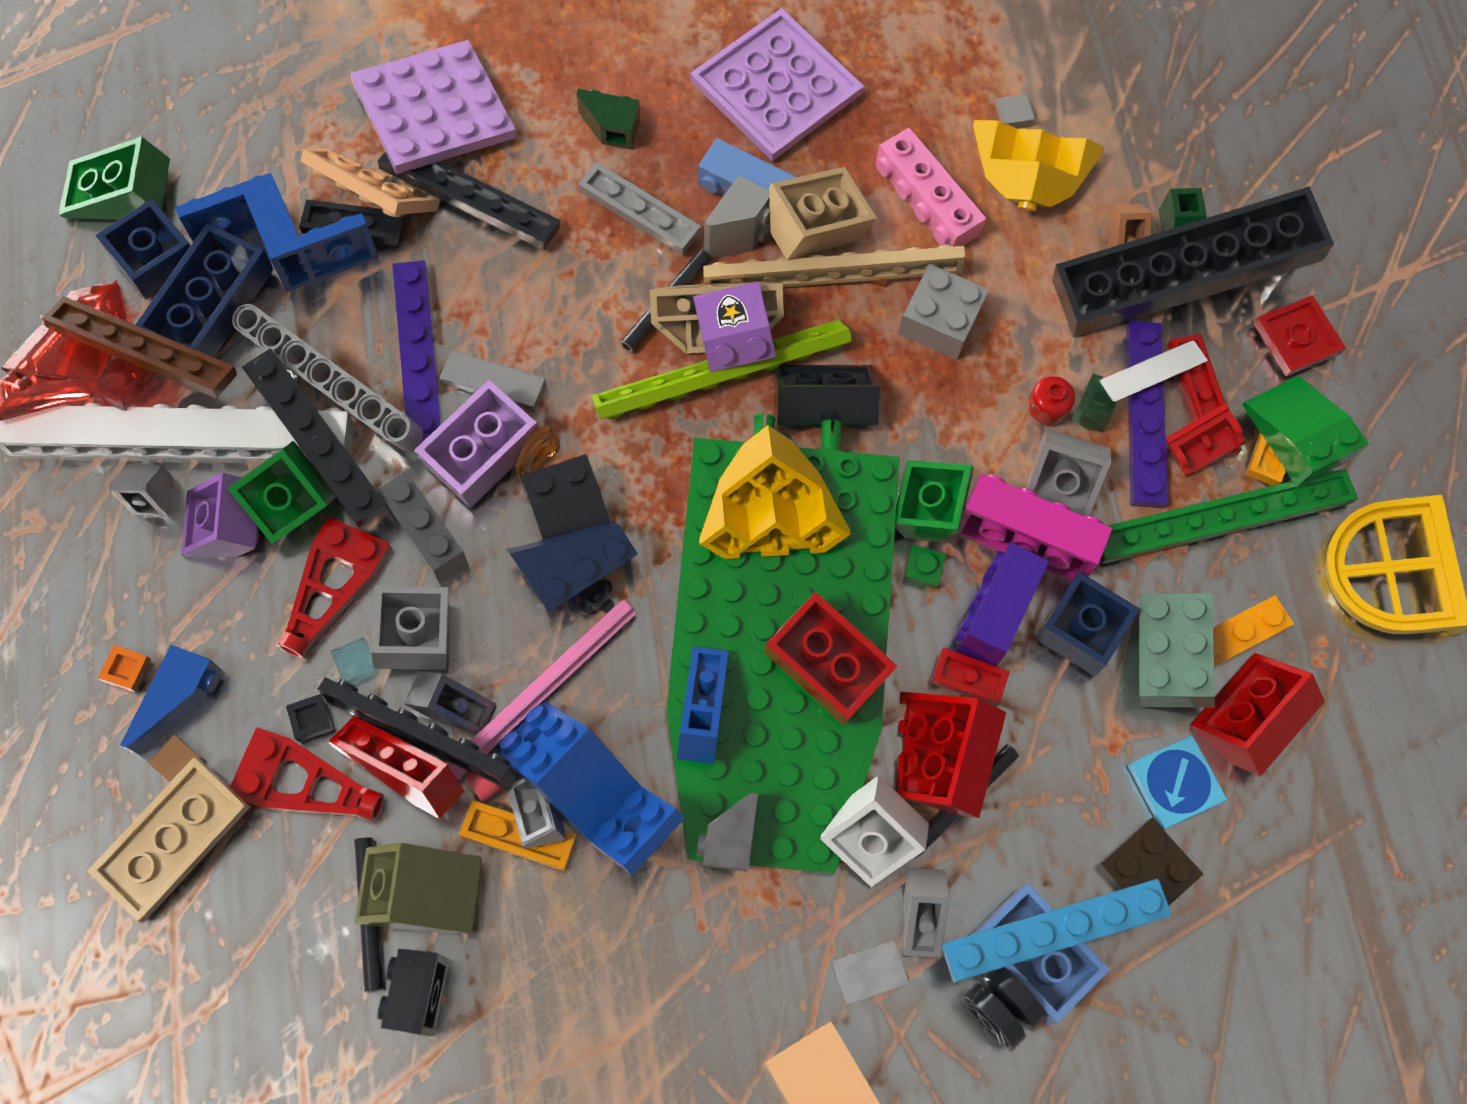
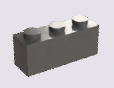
(423, 527)

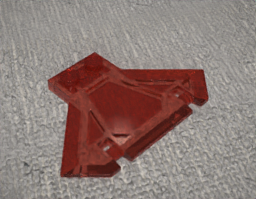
(64, 370)

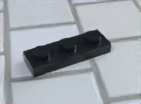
(382, 227)

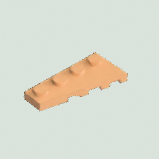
(369, 184)

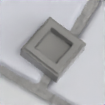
(1015, 111)

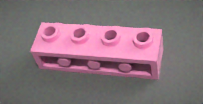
(929, 190)

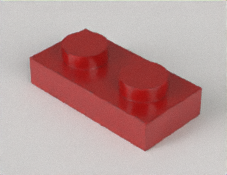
(970, 676)

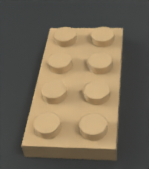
(168, 839)

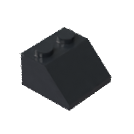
(413, 992)

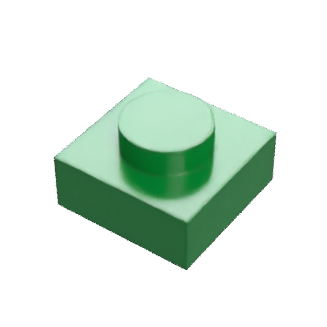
(924, 567)

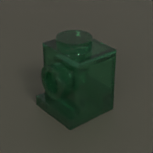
(1094, 406)

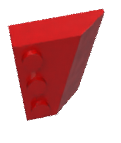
(947, 751)

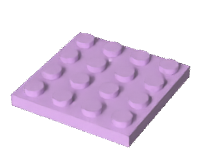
(776, 84)
(432, 106)

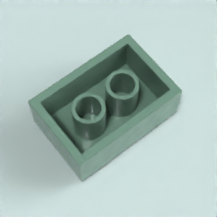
(1176, 650)

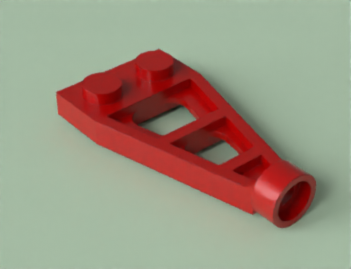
(349, 547)
(263, 764)

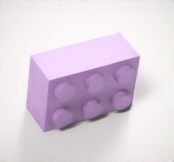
(477, 443)

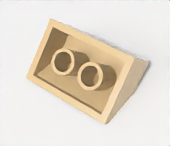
(817, 212)

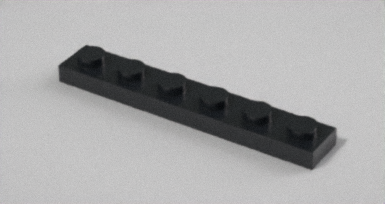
(480, 201)
(314, 437)
(430, 738)

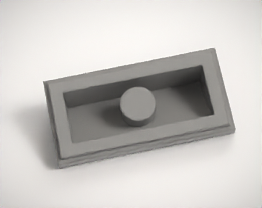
(535, 816)

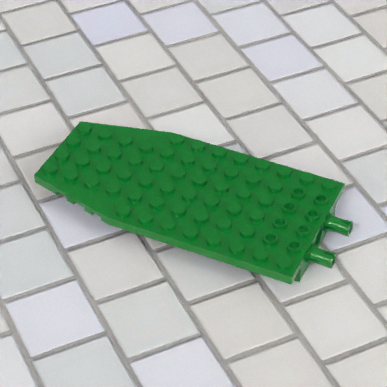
(770, 728)

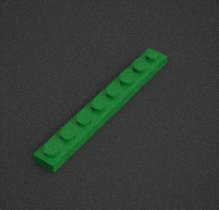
(1227, 515)

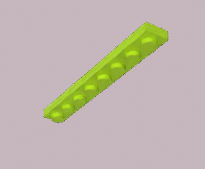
(679, 382)

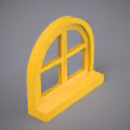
(1441, 561)

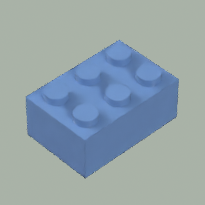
(1055, 978)

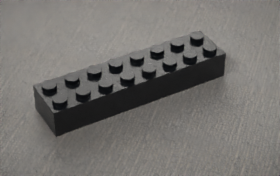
(1192, 261)

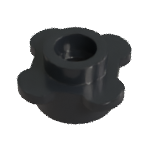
(604, 602)

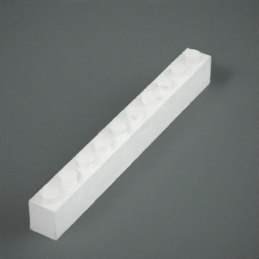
(157, 432)

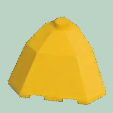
(1033, 164)
(771, 503)

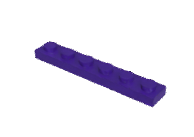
(417, 345)
(1146, 422)

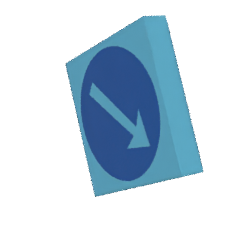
(1177, 782)

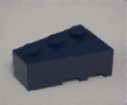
(572, 562)

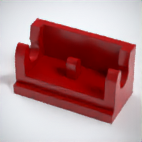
(1205, 440)

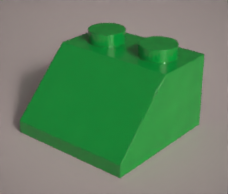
(282, 492)
(932, 499)

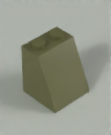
(419, 889)

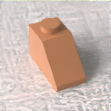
(1127, 223)

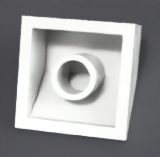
(876, 832)

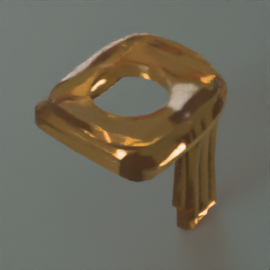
(537, 451)

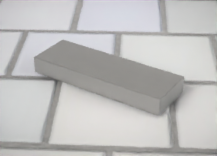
(472, 372)

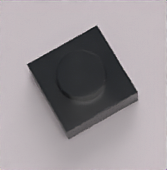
(309, 718)

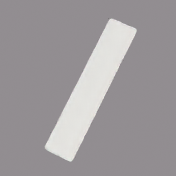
(1153, 370)

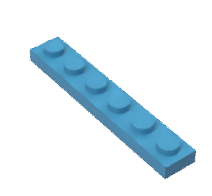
(1055, 930)

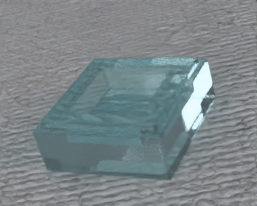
(354, 660)

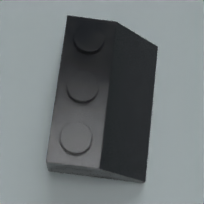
(826, 393)

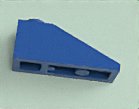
(174, 693)
(702, 705)

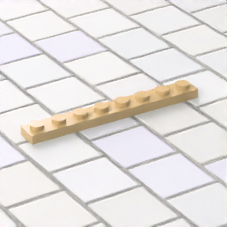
(840, 268)

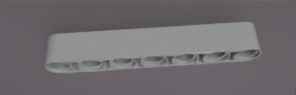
(339, 383)

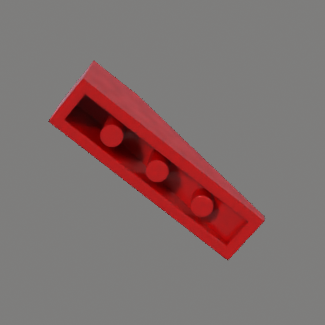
(400, 766)

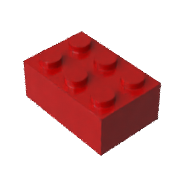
(829, 658)

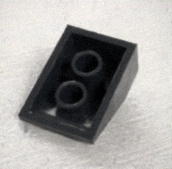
(565, 497)

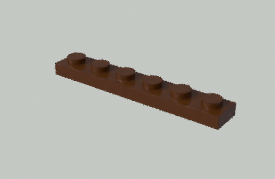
(140, 346)

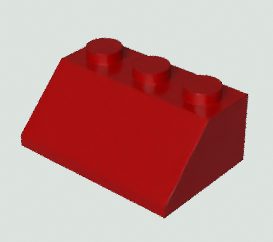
(1259, 712)

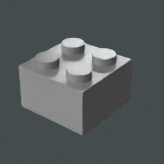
(943, 311)
(410, 628)

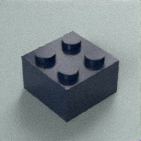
(145, 247)
(1087, 623)

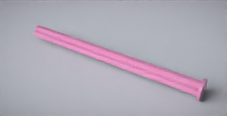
(550, 680)

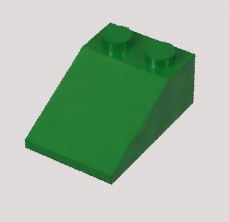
(115, 181)
(1305, 429)

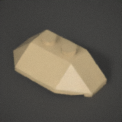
(676, 314)

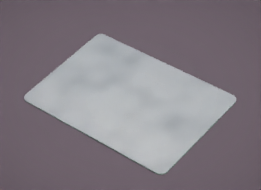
(870, 972)

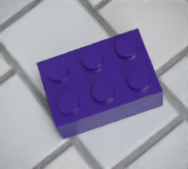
(1000, 604)

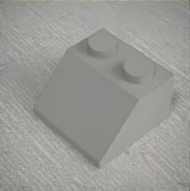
(738, 220)
(1069, 471)

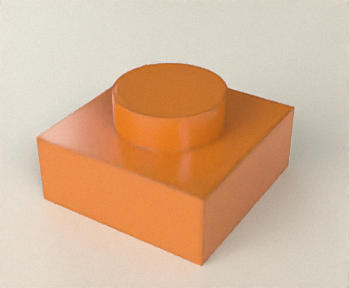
(124, 668)

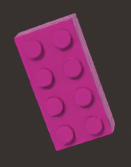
(1006, 514)

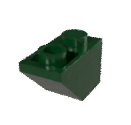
(610, 117)
(1182, 207)

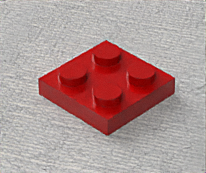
(1299, 335)

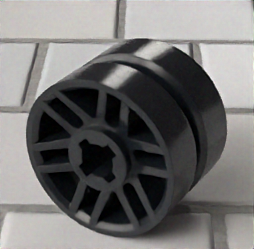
(1004, 1007)

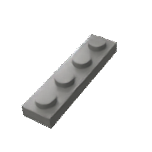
(639, 208)

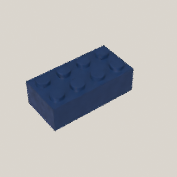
(206, 290)

